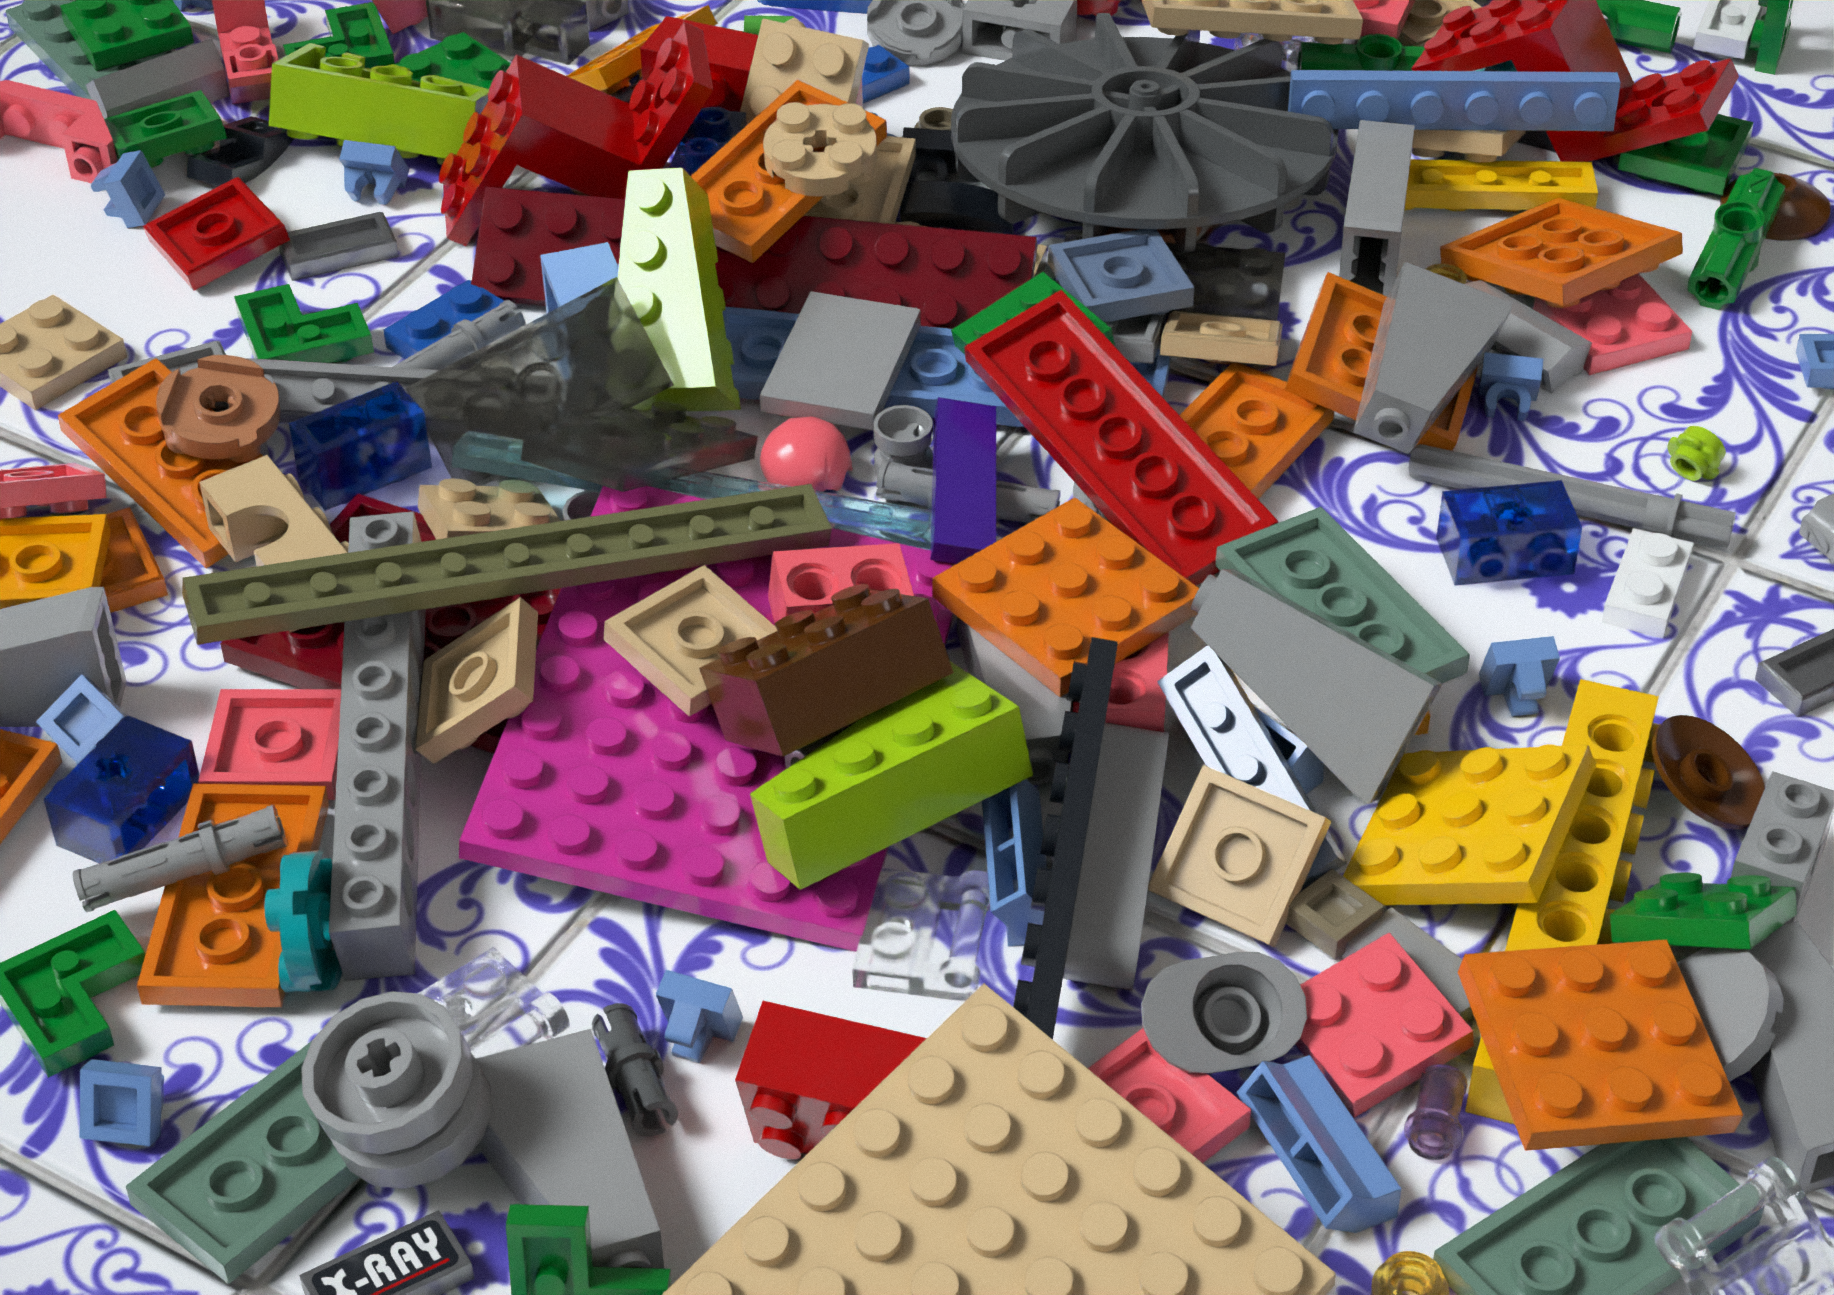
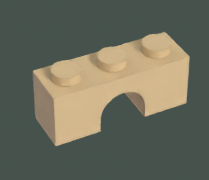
(266, 516)

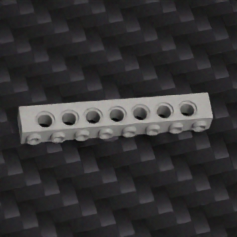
(378, 779)

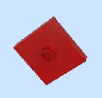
(216, 233)

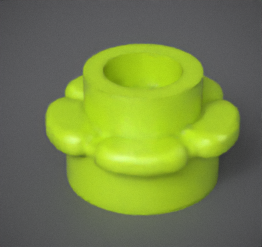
(1696, 453)

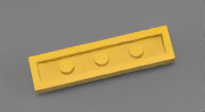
(1498, 184)

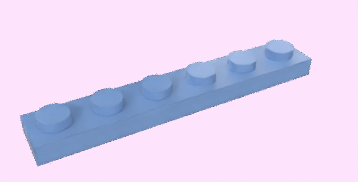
(1459, 99)

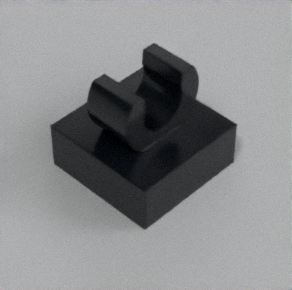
(933, 152)

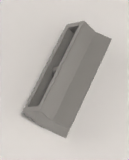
(162, 79)
(1537, 336)

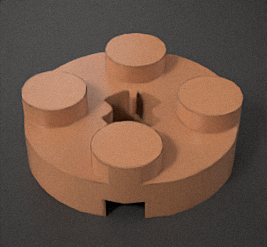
(224, 434)

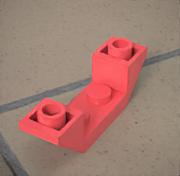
(245, 48)
(59, 122)

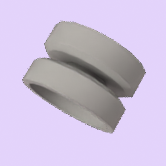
(397, 1089)

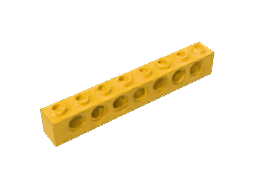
(1588, 867)

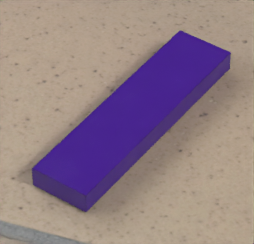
(963, 480)

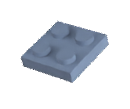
(1122, 274)

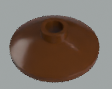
(1802, 212)
(1707, 771)

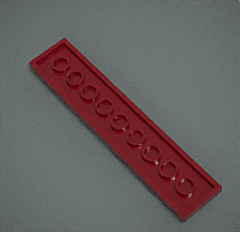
(919, 267)

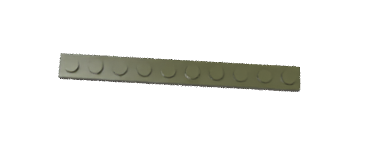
(501, 563)

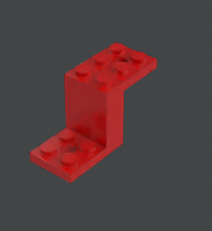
(1577, 39)
(574, 130)

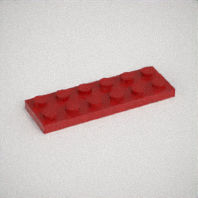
(1116, 436)

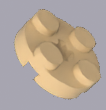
(801, 128)

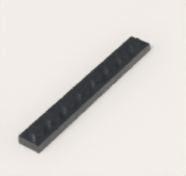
(1065, 837)

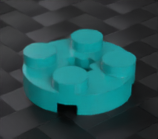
(302, 916)

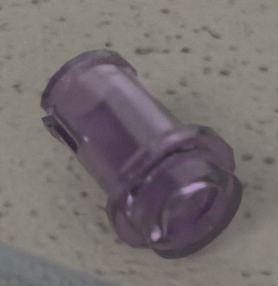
(1435, 1124)

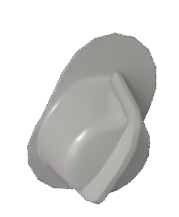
(1223, 1012)

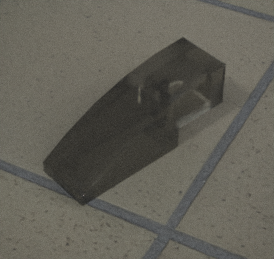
(513, 27)

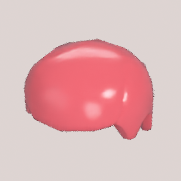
(806, 453)

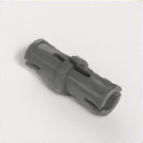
(634, 1069)

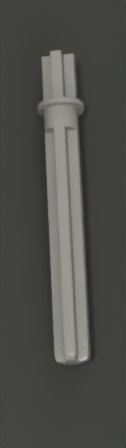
(1587, 497)

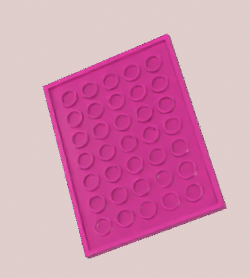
(634, 795)

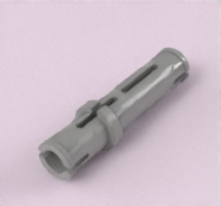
(466, 338)
(1013, 500)
(165, 863)

